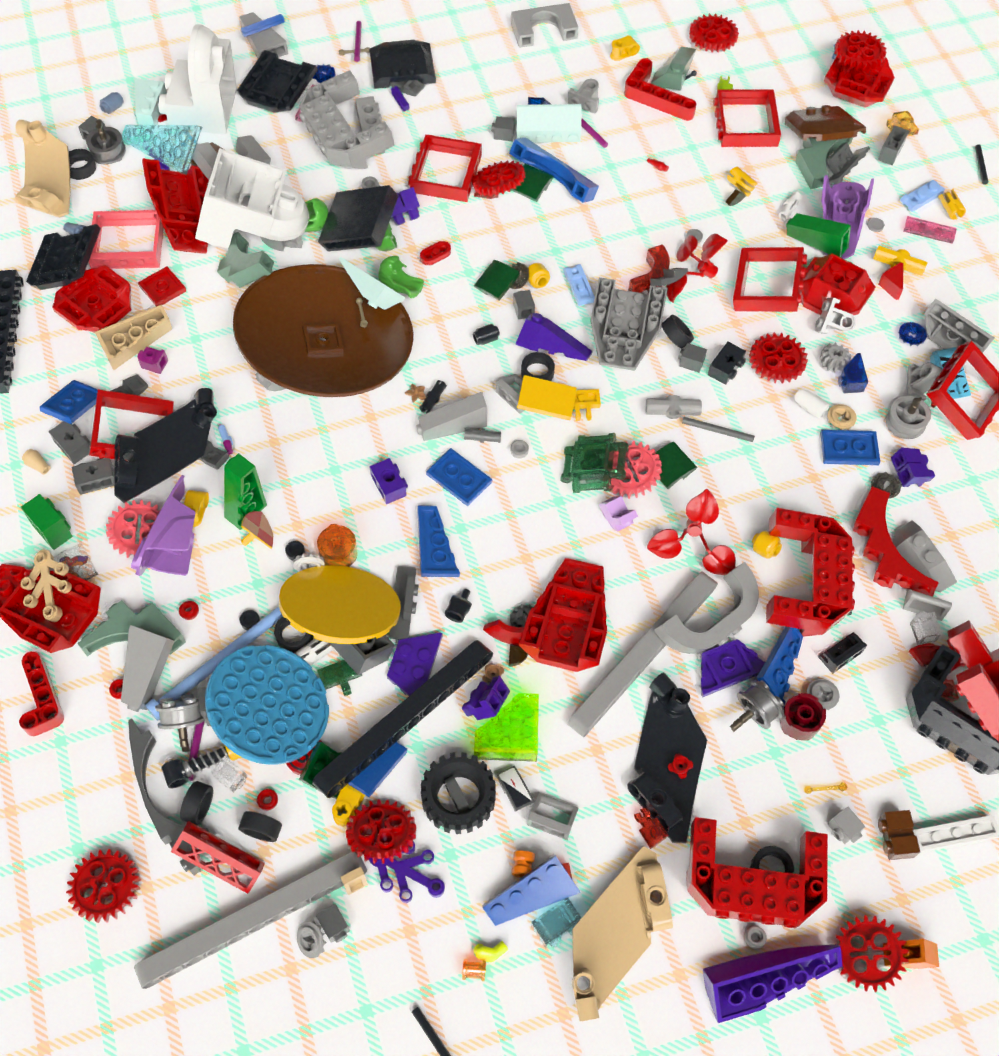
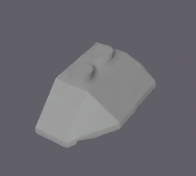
(951, 329)
(923, 555)

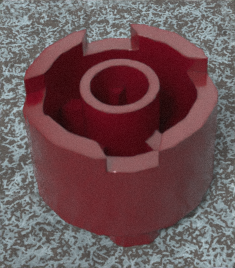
(803, 727)

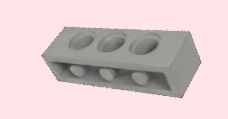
(367, 113)

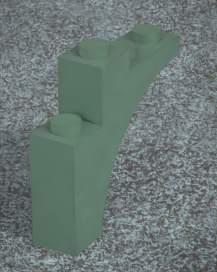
(813, 159)
(243, 266)
(118, 625)

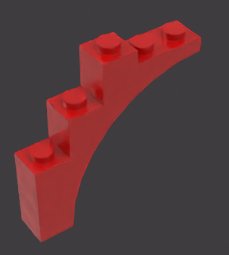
(880, 548)

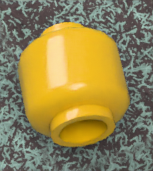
(538, 275)
(766, 545)

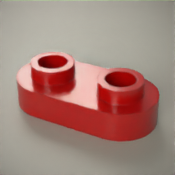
(435, 253)

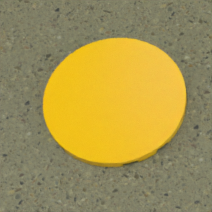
(339, 604)

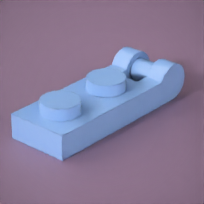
(922, 195)
(579, 285)

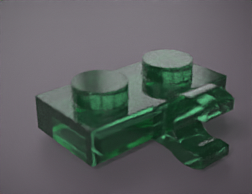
(338, 674)

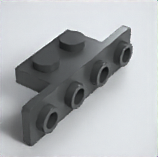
(843, 160)
(406, 590)

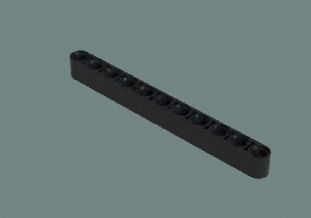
(402, 719)

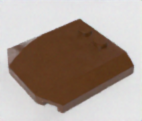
(824, 123)

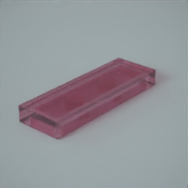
(930, 229)

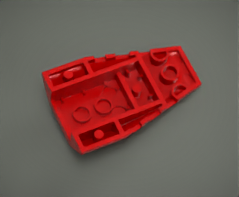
(178, 203)
(77, 606)
(569, 619)

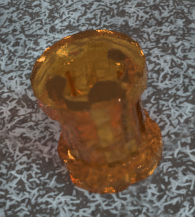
(474, 970)

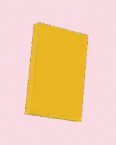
(547, 397)

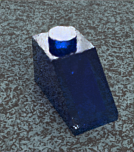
(853, 377)

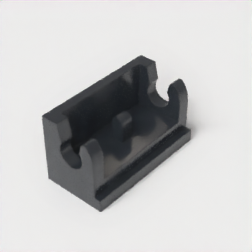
(843, 652)

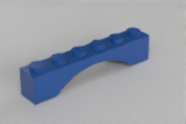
(574, 182)

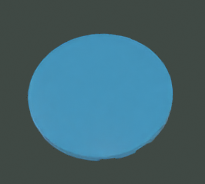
(266, 704)

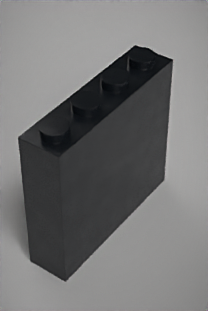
(358, 218)

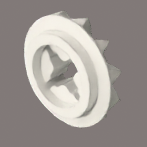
(300, 562)

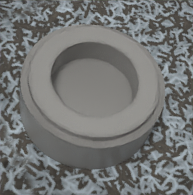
(519, 449)

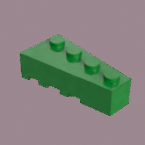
(241, 490)

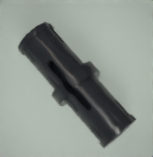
(433, 396)

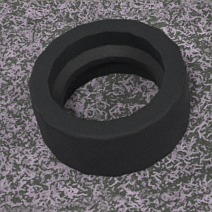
(84, 171)
(677, 331)
(539, 358)
(281, 624)
(196, 802)
(260, 826)
(775, 851)

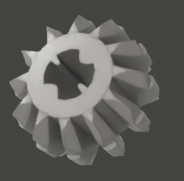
(835, 357)

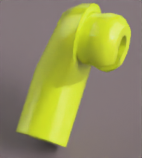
(490, 954)

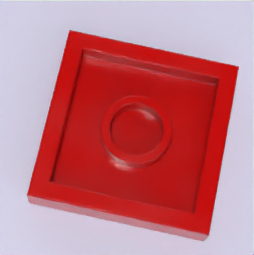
(162, 286)

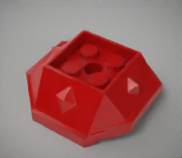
(859, 86)
(837, 279)
(94, 300)

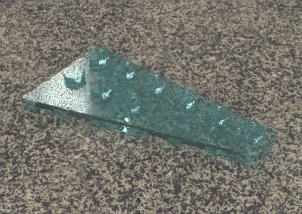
(167, 143)

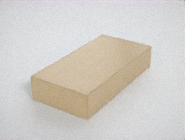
(354, 880)

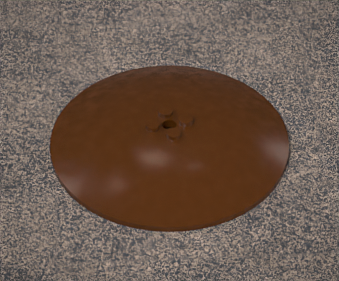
(290, 309)

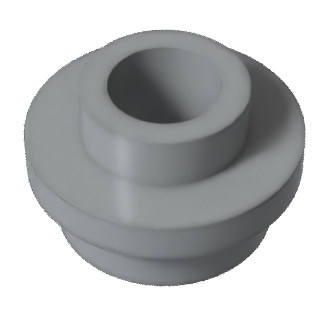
(759, 932)

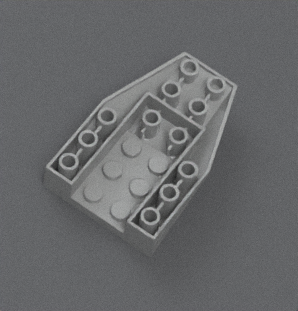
(625, 323)

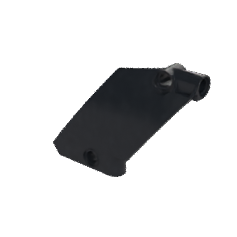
(163, 447)
(668, 731)

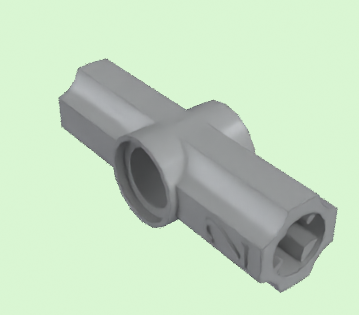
(673, 407)

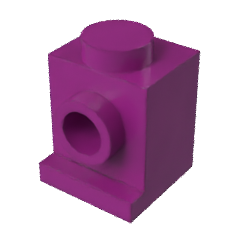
(152, 359)

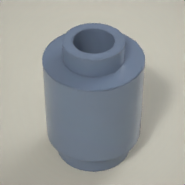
(111, 102)

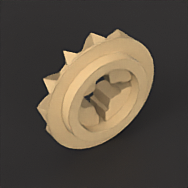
(839, 410)

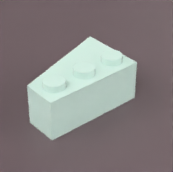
(147, 100)

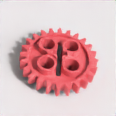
(648, 461)
(120, 527)

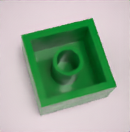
(47, 521)

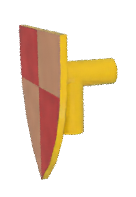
(257, 527)

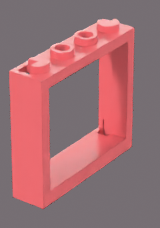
(127, 260)

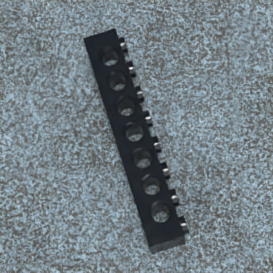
(9, 309)

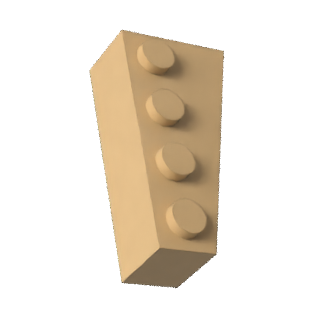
(133, 334)

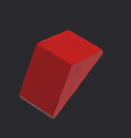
(892, 281)

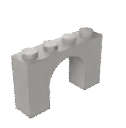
(557, 15)
(246, 146)

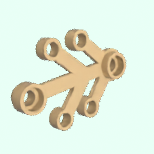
(42, 561)

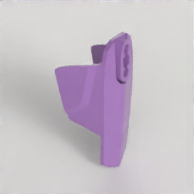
(850, 213)
(169, 539)

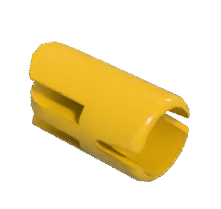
(742, 181)
(952, 204)

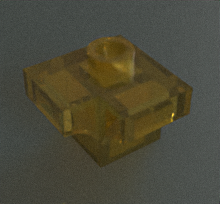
(904, 120)

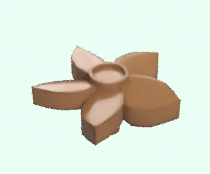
(416, 393)

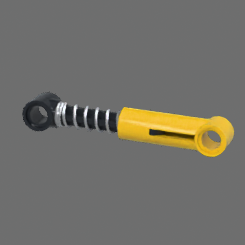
(177, 772)

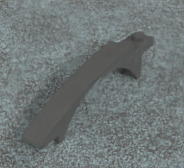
(168, 831)

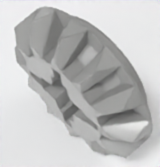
(826, 687)
(305, 944)

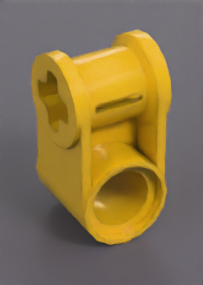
(624, 47)
(198, 502)
(348, 801)

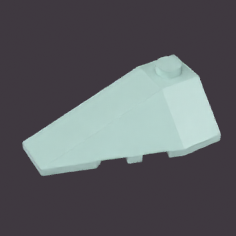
(371, 288)

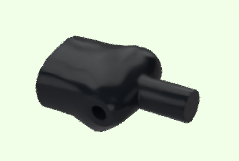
(458, 607)

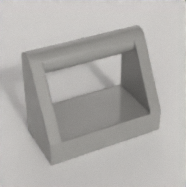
(508, 393)
(919, 602)
(548, 825)

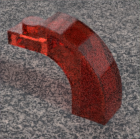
(658, 260)

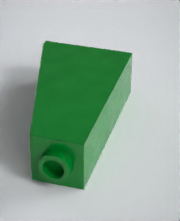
(820, 233)

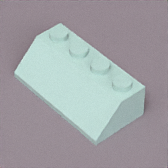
(549, 123)

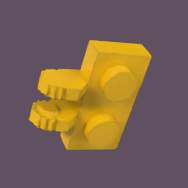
(586, 400)

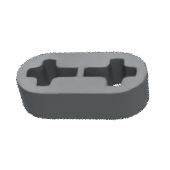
(456, 794)

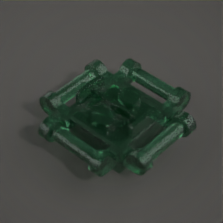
(594, 462)

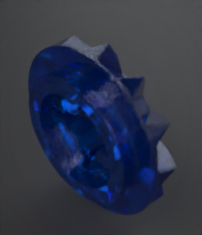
(320, 77)
(915, 329)

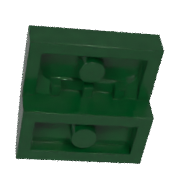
(534, 183)
(497, 279)
(675, 464)
(319, 759)

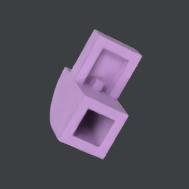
(617, 514)

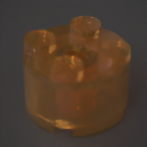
(337, 546)

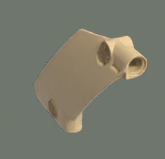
(46, 170)
(618, 931)

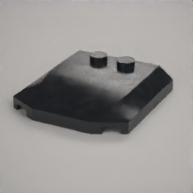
(401, 62)
(275, 82)
(62, 258)

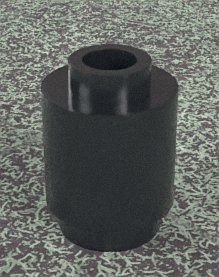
(486, 334)

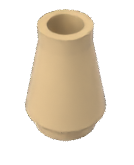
(35, 461)

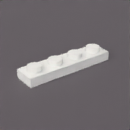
(957, 833)

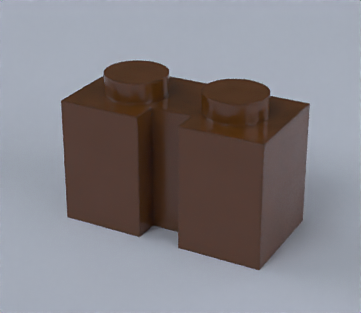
(898, 835)

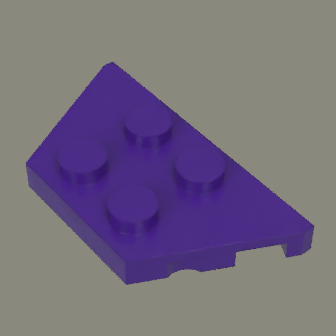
(414, 661)
(728, 666)

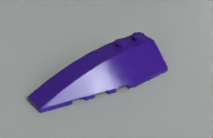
(756, 979)

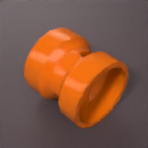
(523, 863)

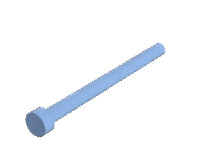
(208, 668)

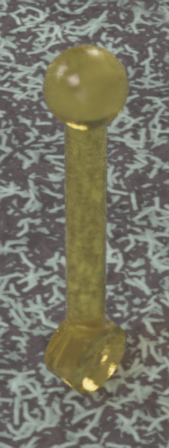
(842, 787)

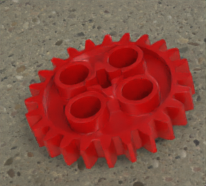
(713, 33)
(860, 50)
(499, 178)
(778, 358)
(372, 823)
(121, 891)
(872, 975)

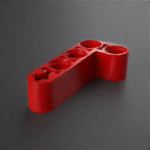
(39, 691)

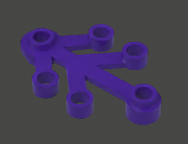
(403, 869)

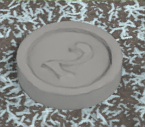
(876, 224)
(697, 233)

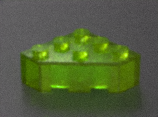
(512, 732)

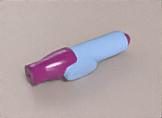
(227, 440)

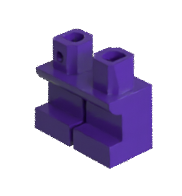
(406, 203)
(912, 467)
(486, 699)

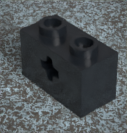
(726, 363)

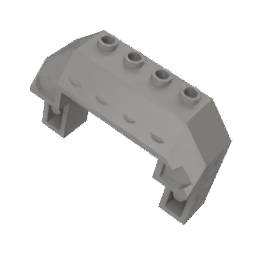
(331, 129)

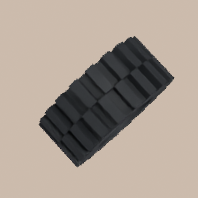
(463, 768)

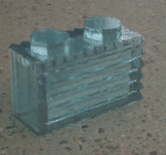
(556, 923)

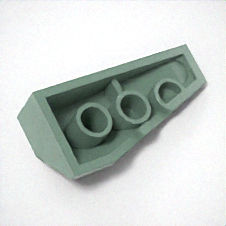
(675, 69)

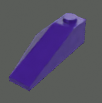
(544, 334)

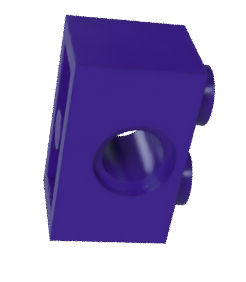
(389, 490)

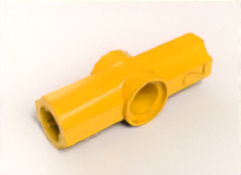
(894, 257)

